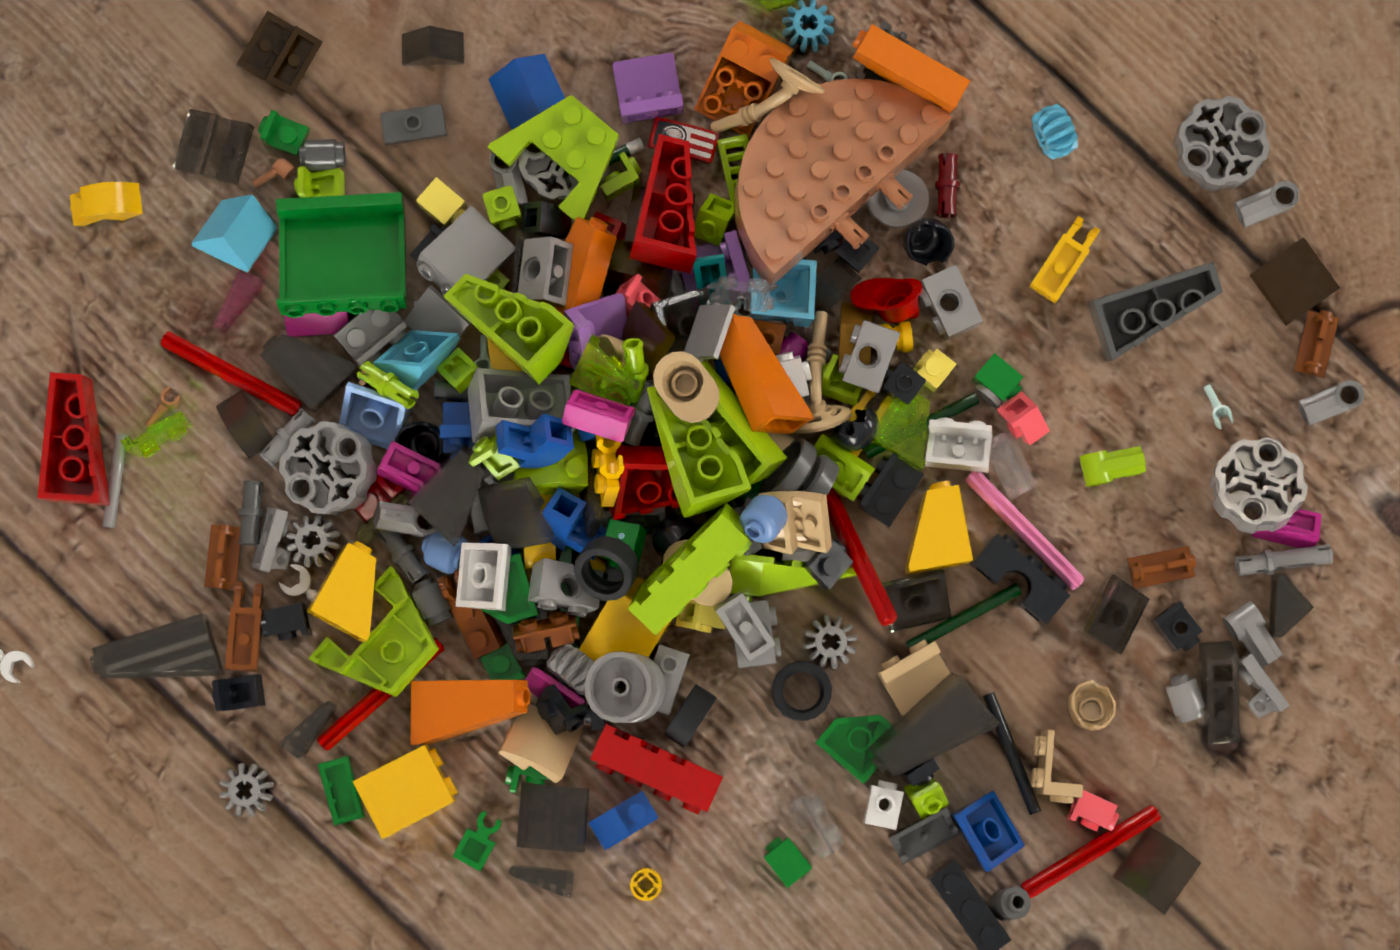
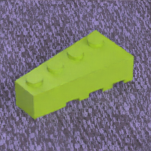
(756, 449)
(689, 570)

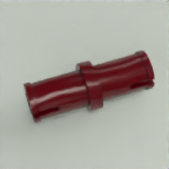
(947, 185)

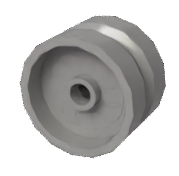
(607, 687)

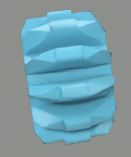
(808, 37)
(1054, 131)

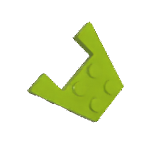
(570, 138)
(394, 648)

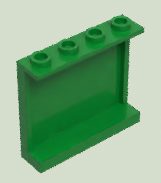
(342, 254)

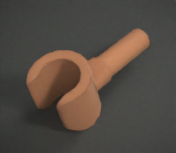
(282, 167)
(163, 407)

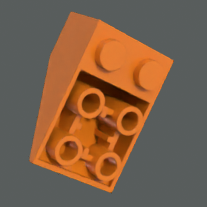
(742, 74)

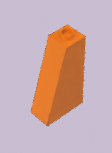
(909, 68)
(589, 262)
(760, 380)
(461, 706)

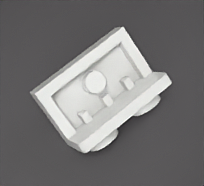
(959, 445)

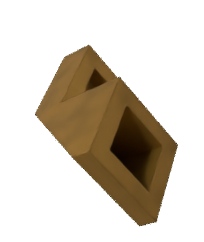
(849, 317)

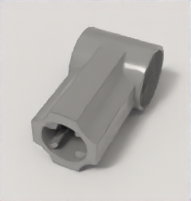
(509, 176)
(1264, 204)
(1329, 403)
(399, 519)
(1248, 627)

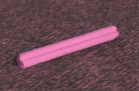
(1025, 530)

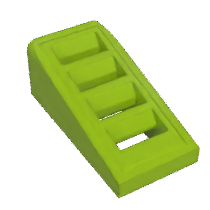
(729, 143)

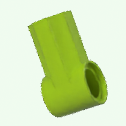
(1103, 467)

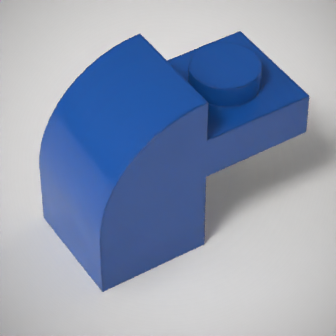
(456, 426)
(536, 445)
(566, 521)
(623, 820)

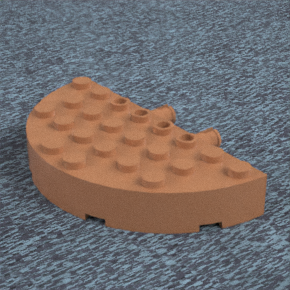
(822, 162)

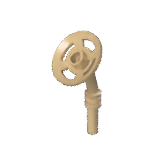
(792, 83)
(822, 413)

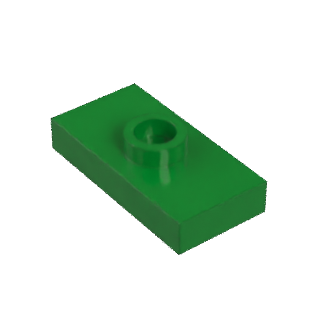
(340, 791)

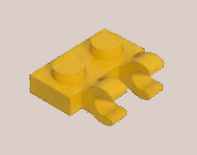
(608, 470)

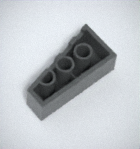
(1143, 310)

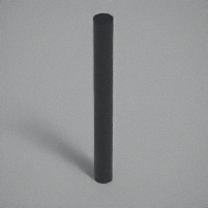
(1012, 755)

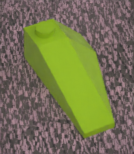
(523, 329)
(698, 461)
(567, 474)
(765, 576)

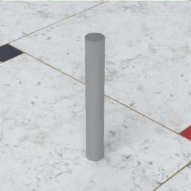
(115, 480)

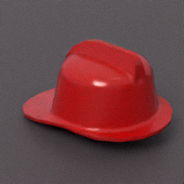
(890, 297)

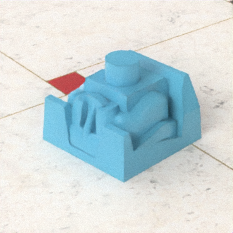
(793, 296)

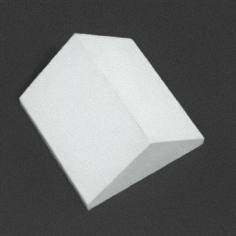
(483, 576)

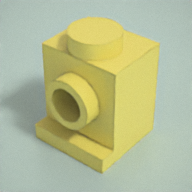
(934, 368)
(699, 618)

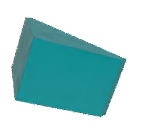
(708, 270)

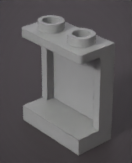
(465, 247)

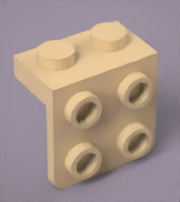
(914, 675)
(1042, 775)

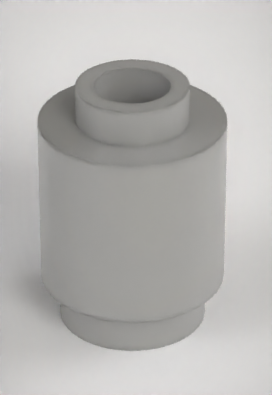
(1185, 698)

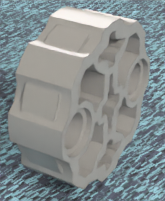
(1240, 148)
(533, 163)
(328, 446)
(1269, 503)

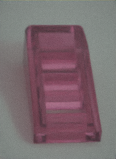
(241, 294)

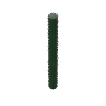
(945, 412)
(967, 615)

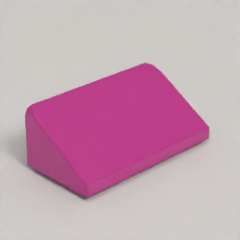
(315, 324)
(598, 415)
(405, 467)
(1300, 531)
(539, 680)

